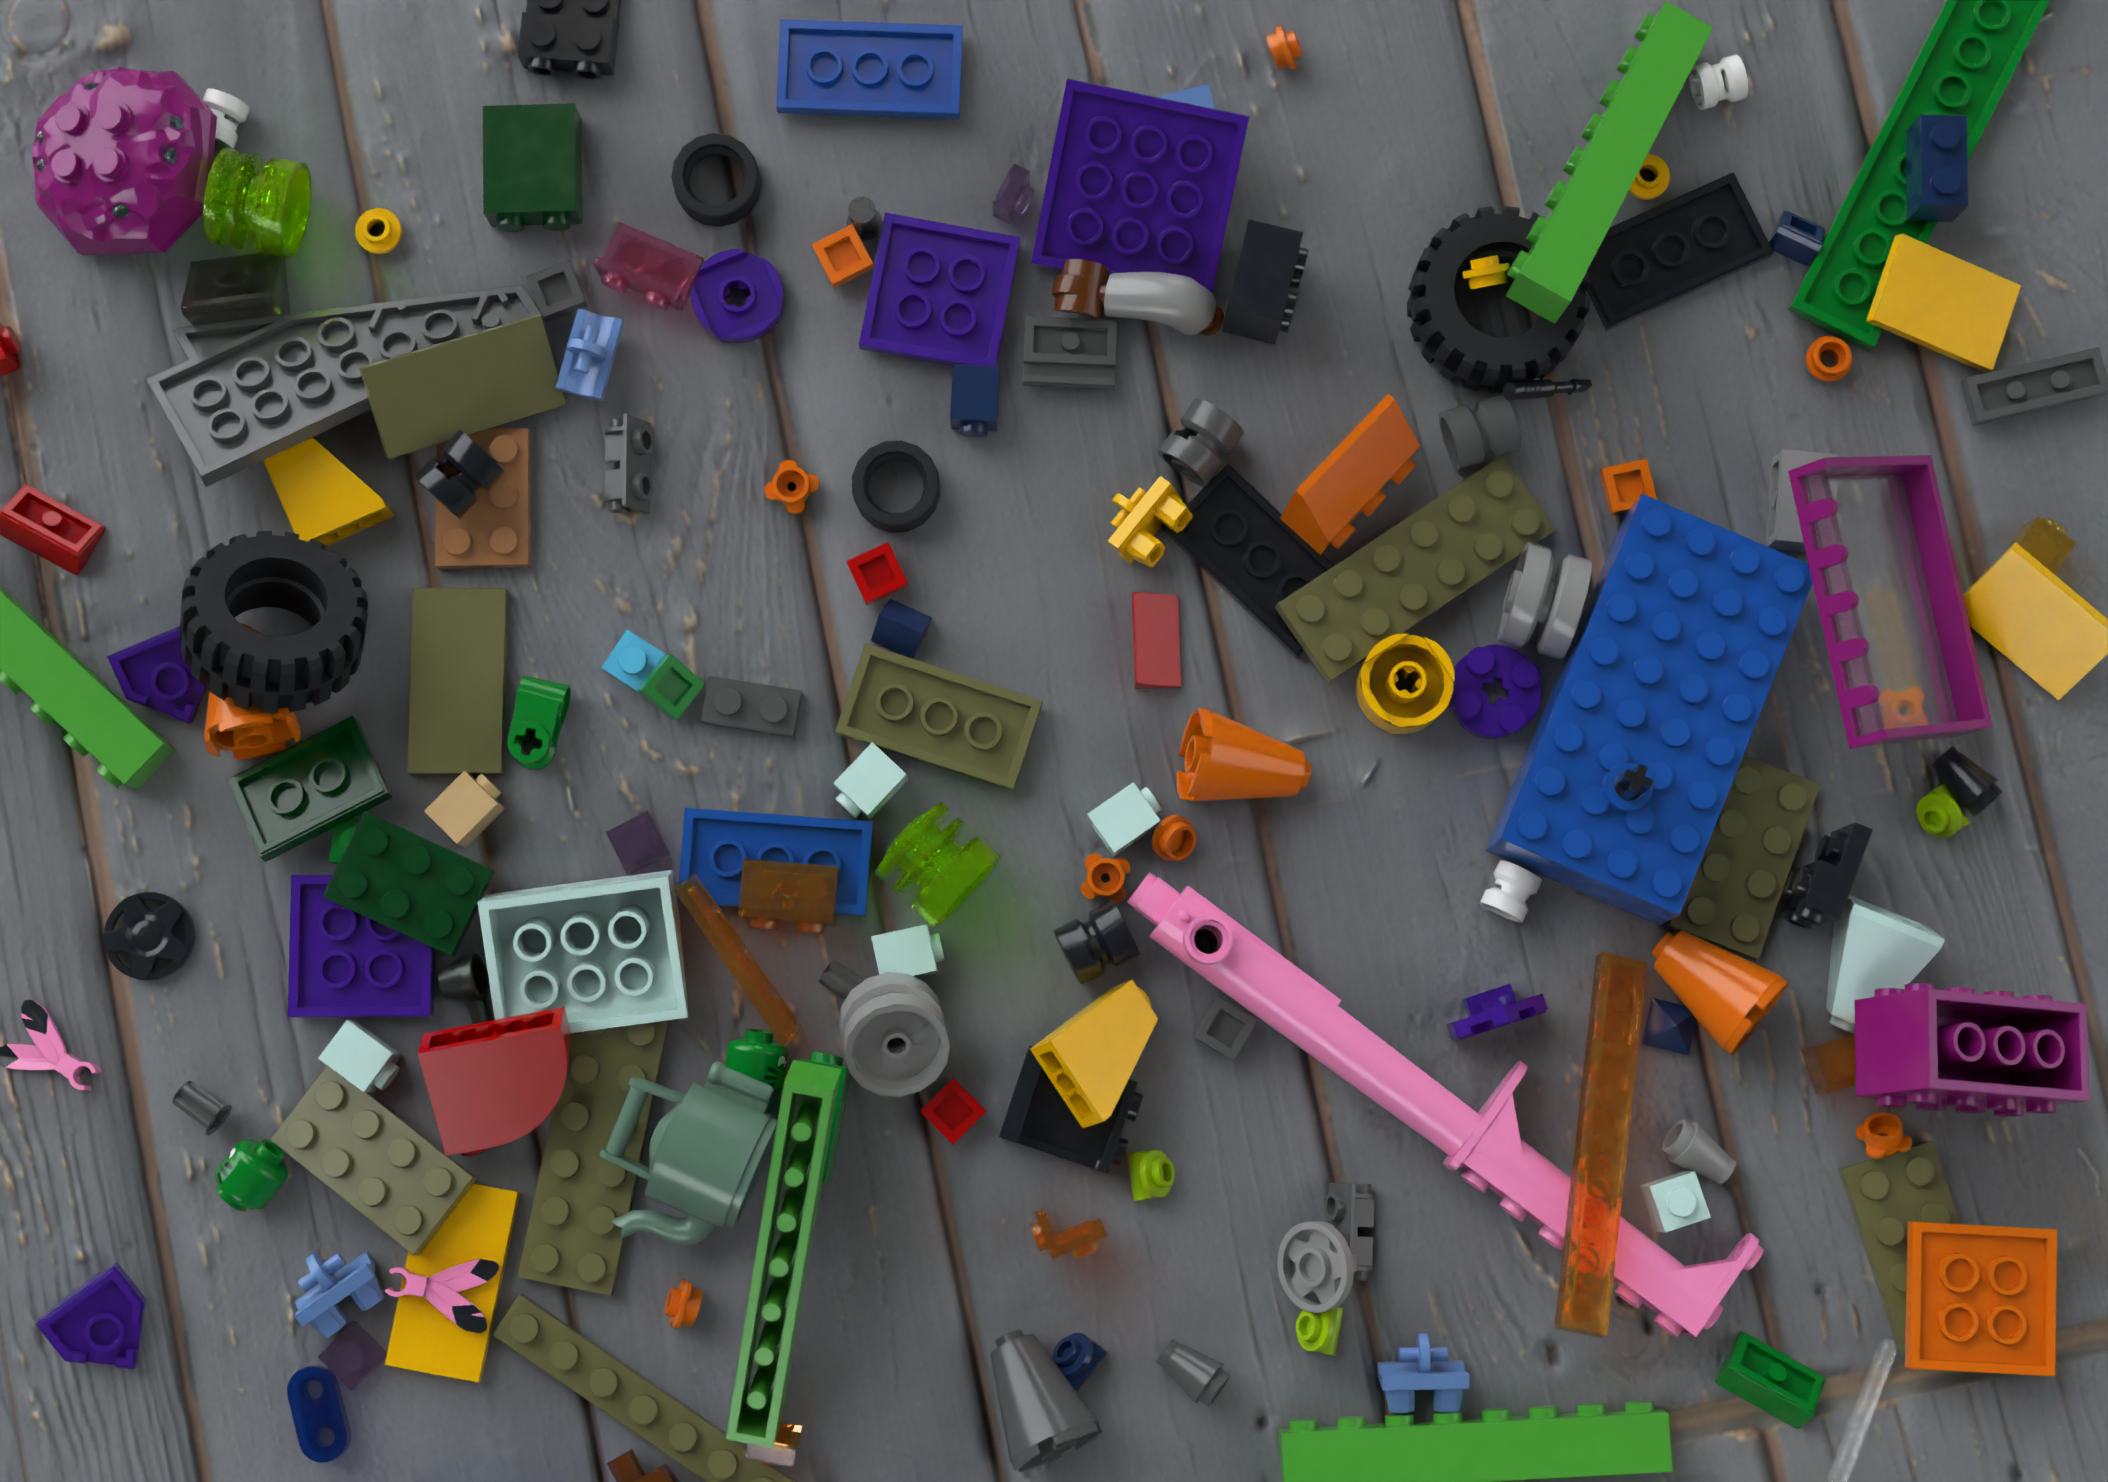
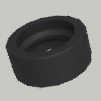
(708, 146)
(887, 452)

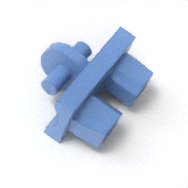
(590, 355)
(320, 1303)
(1423, 1369)

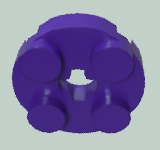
(713, 286)
(1517, 677)

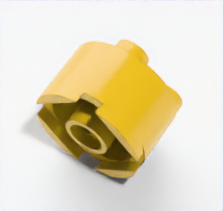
(1408, 657)

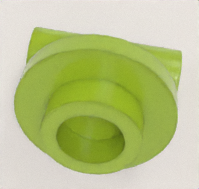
(1940, 813)
(1150, 1174)
(1319, 1330)

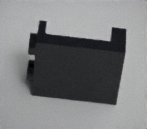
(1045, 1122)

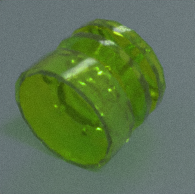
(257, 202)
(937, 864)

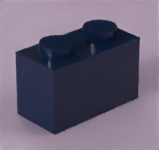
(1936, 168)

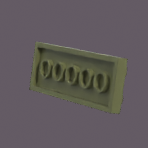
(1414, 568)
(577, 1190)

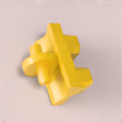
(1142, 518)

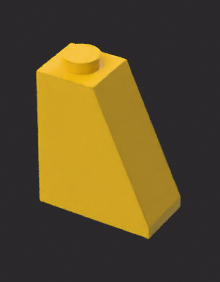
(323, 494)
(1097, 1051)

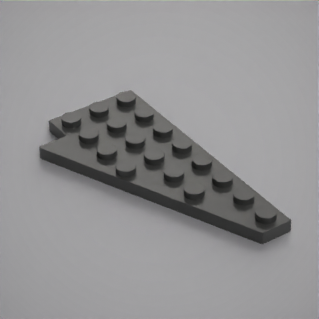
(294, 375)

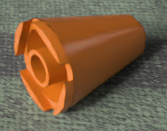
(246, 731)
(1236, 762)
(1718, 987)

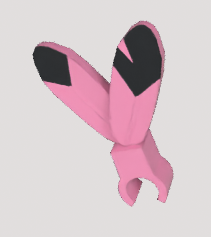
(49, 1049)
(443, 1291)

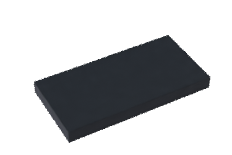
(1675, 251)
(1249, 550)

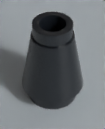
(1967, 781)

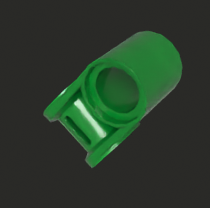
(540, 713)

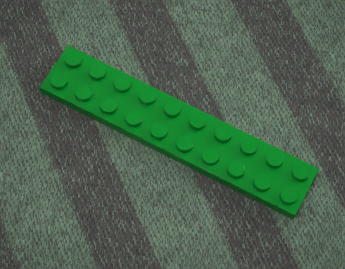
(1955, 73)

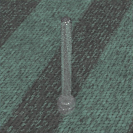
(1863, 1411)

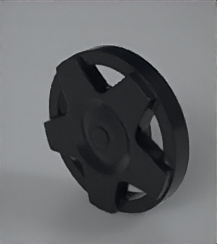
(148, 936)

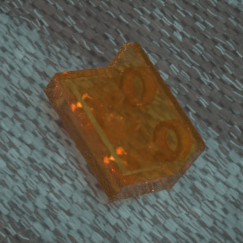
(788, 894)
(1079, 1239)

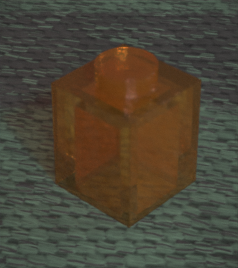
(1831, 1063)

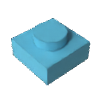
(632, 660)

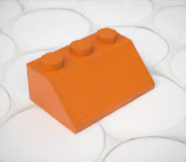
(1353, 478)

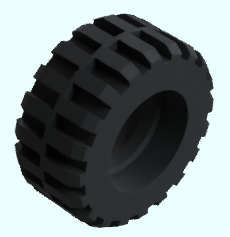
(1451, 338)
(261, 667)

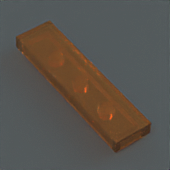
(738, 959)

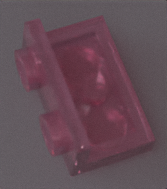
(648, 267)

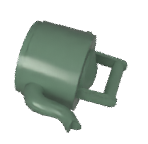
(700, 1153)

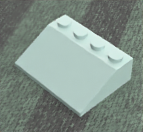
(587, 946)

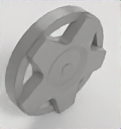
(1317, 1266)

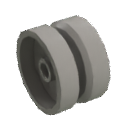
(1537, 598)
(893, 1034)

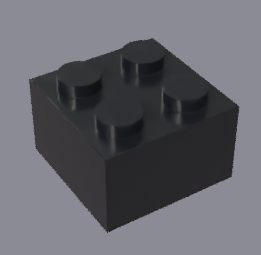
(1260, 289)

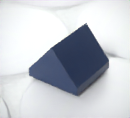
(1797, 238)
(900, 628)

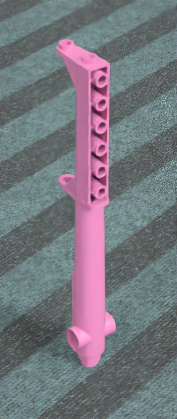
(1480, 1143)

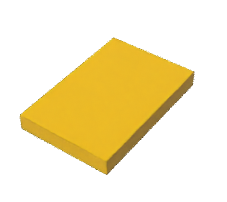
(1943, 303)
(2037, 621)

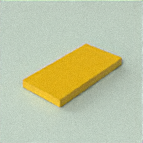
(422, 1335)

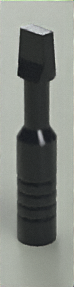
(1543, 388)

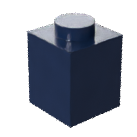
(974, 399)

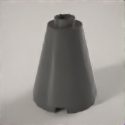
(1037, 1403)

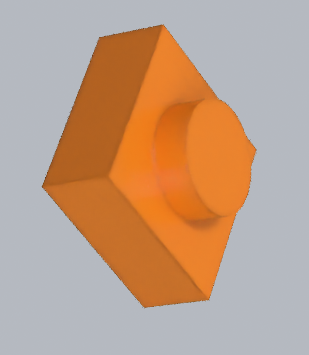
(842, 256)
(1625, 484)

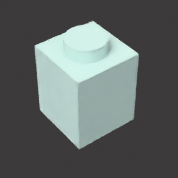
(869, 782)
(1125, 818)
(908, 951)
(361, 1057)
(1675, 1201)

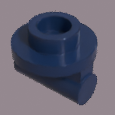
(1077, 1358)

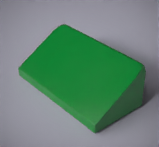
(1770, 1380)

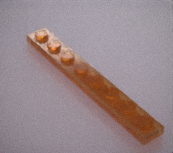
(1601, 1146)

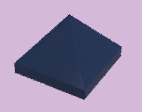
(1669, 1027)

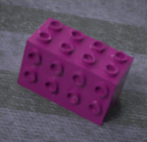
(1970, 1050)

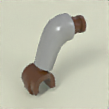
(1153, 296)

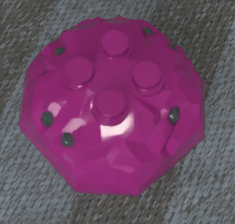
(124, 161)

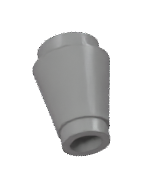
(1696, 1151)

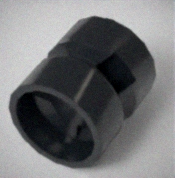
(459, 474)
(1112, 935)

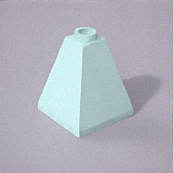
(1873, 952)

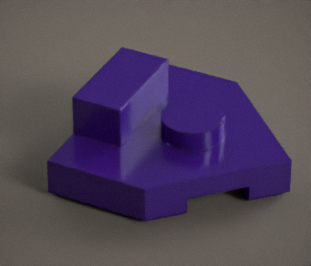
(158, 677)
(1494, 1010)
(98, 1321)

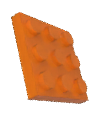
(1981, 1298)

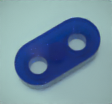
(314, 1414)

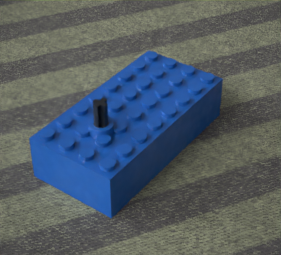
(1652, 711)

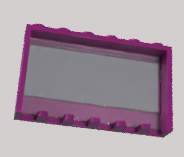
(1889, 599)

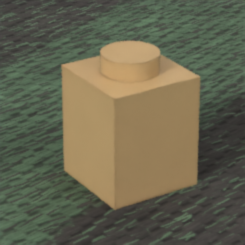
(466, 807)

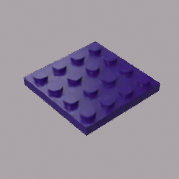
(1139, 183)

